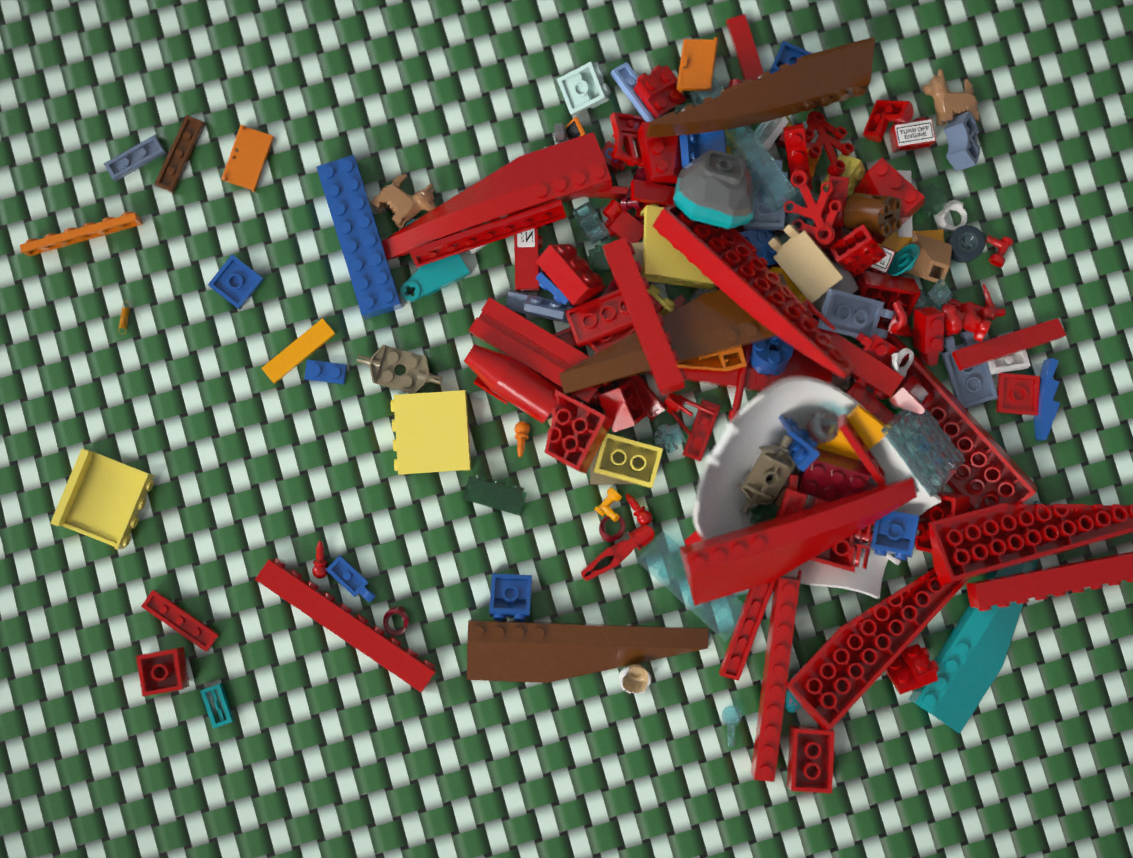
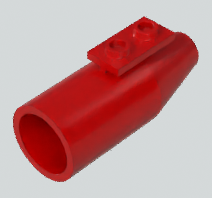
(513, 382)

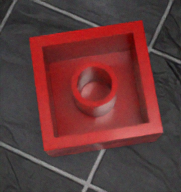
(622, 405)
(162, 671)

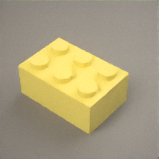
(628, 460)

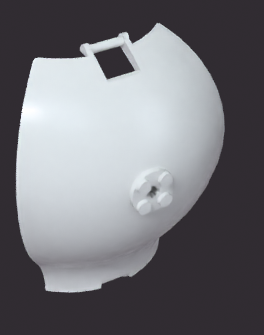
(756, 425)

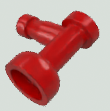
(1003, 245)

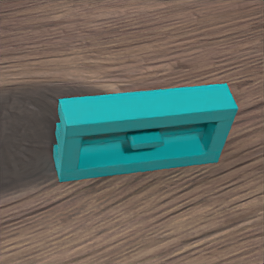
(229, 716)

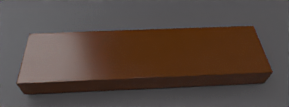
(180, 154)

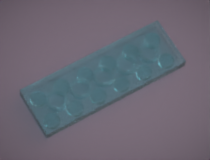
(665, 563)

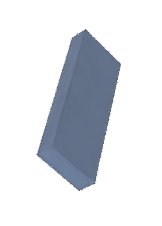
(135, 158)

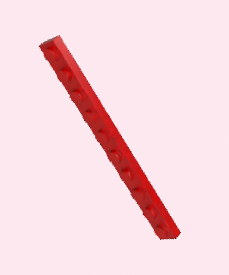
(755, 604)

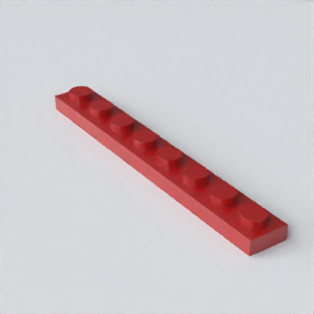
(488, 233)

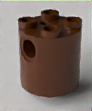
(876, 212)

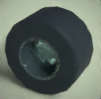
(971, 240)

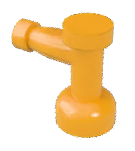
(604, 506)

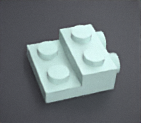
(584, 88)

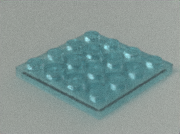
(923, 448)

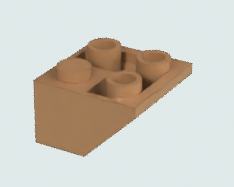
(932, 260)

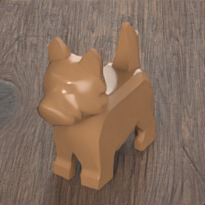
(949, 103)
(403, 205)

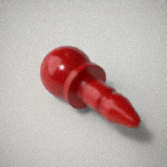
(643, 516)
(319, 569)

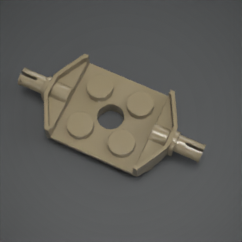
(383, 367)
(773, 461)

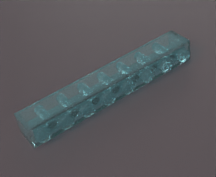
(745, 144)

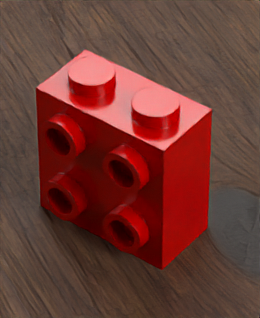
(857, 251)

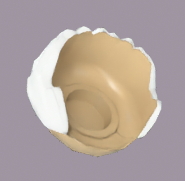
(634, 679)

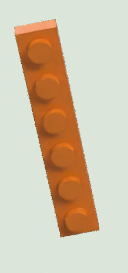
(87, 232)

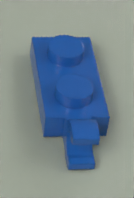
(350, 578)

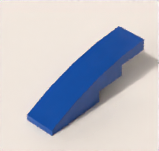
(1047, 407)

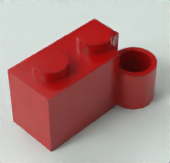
(622, 224)

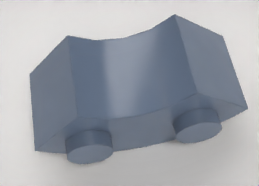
(962, 141)

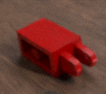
(928, 333)

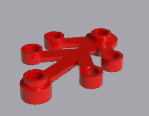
(816, 121)
(814, 210)

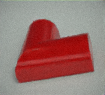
(883, 113)

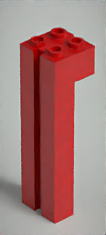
(532, 347)

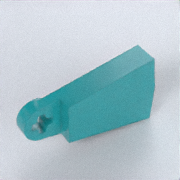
(435, 277)

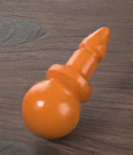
(522, 430)

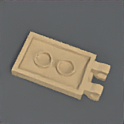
(805, 263)

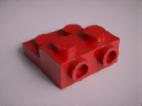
(659, 91)
(912, 669)

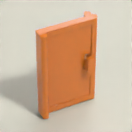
(699, 60)
(249, 159)

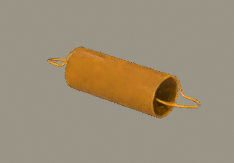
(124, 318)

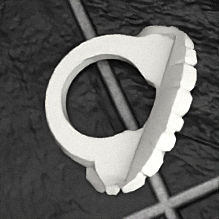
(954, 206)
(897, 358)

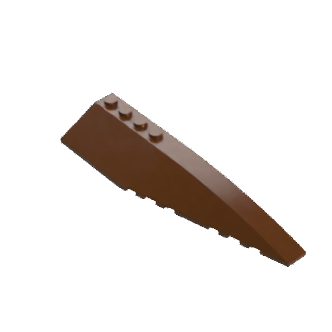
(796, 88)
(696, 330)
(567, 650)

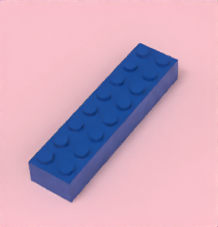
(359, 237)

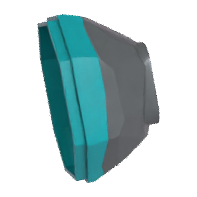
(716, 190)

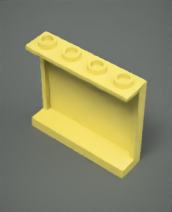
(665, 263)
(431, 432)
(103, 499)

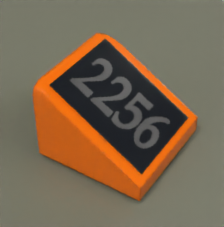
(574, 129)

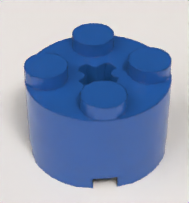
(771, 356)

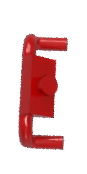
(898, 324)

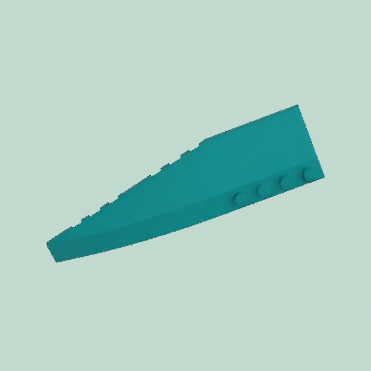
(971, 659)

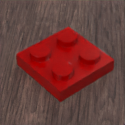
(1018, 394)

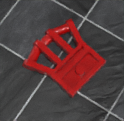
(625, 129)

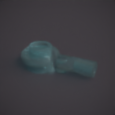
(731, 716)

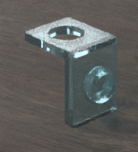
(939, 294)

